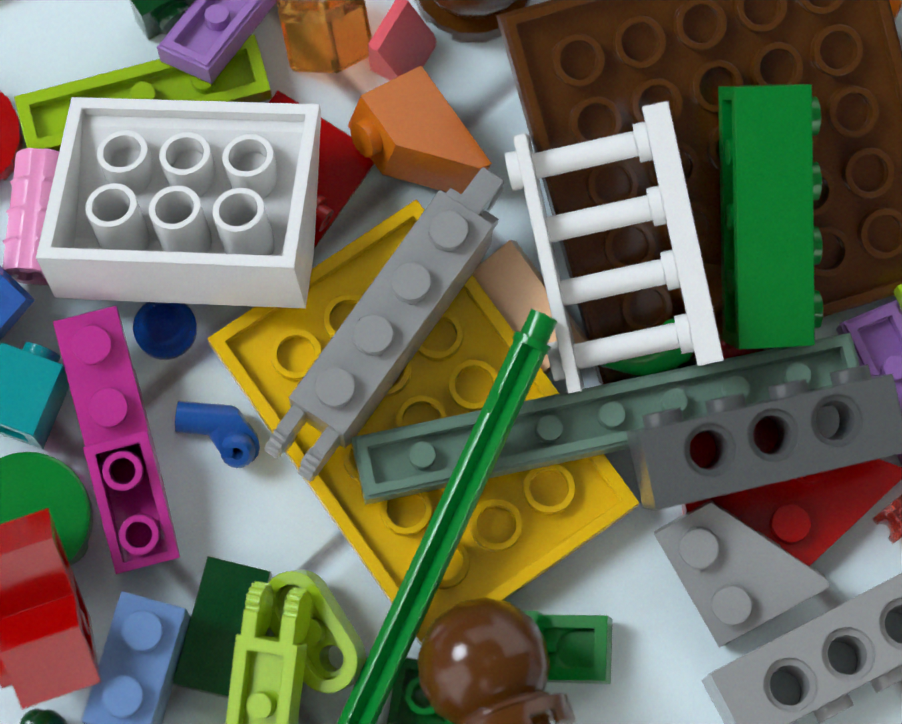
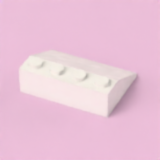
(184, 202)

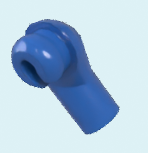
(225, 427)

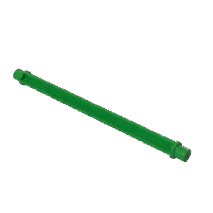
(449, 520)

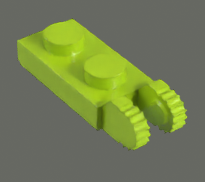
(268, 668)

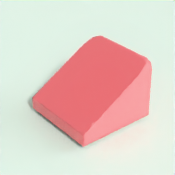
(400, 42)

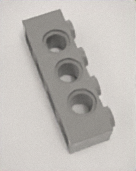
(743, 686)

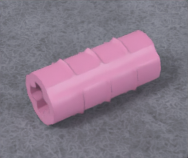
(27, 211)

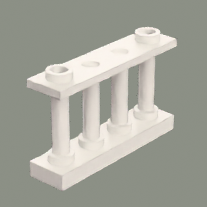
(663, 204)

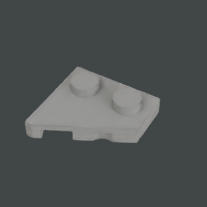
(734, 571)

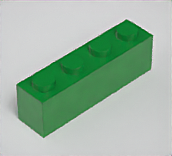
(769, 215)

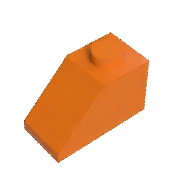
(416, 134)

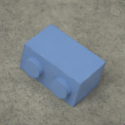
(138, 662)

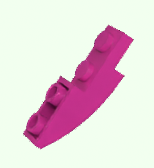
(117, 440)

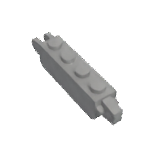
(390, 321)

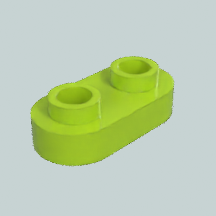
(327, 629)

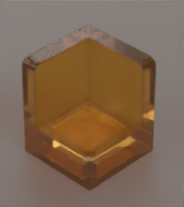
(324, 34)

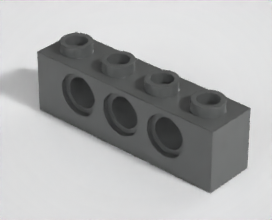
(866, 431)

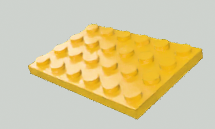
(522, 518)

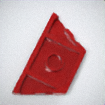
(805, 511)

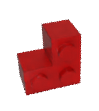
(43, 616)

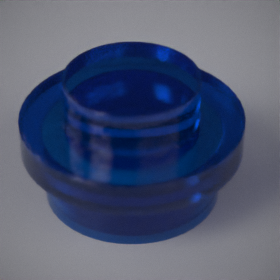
(165, 329)

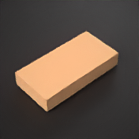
(517, 288)

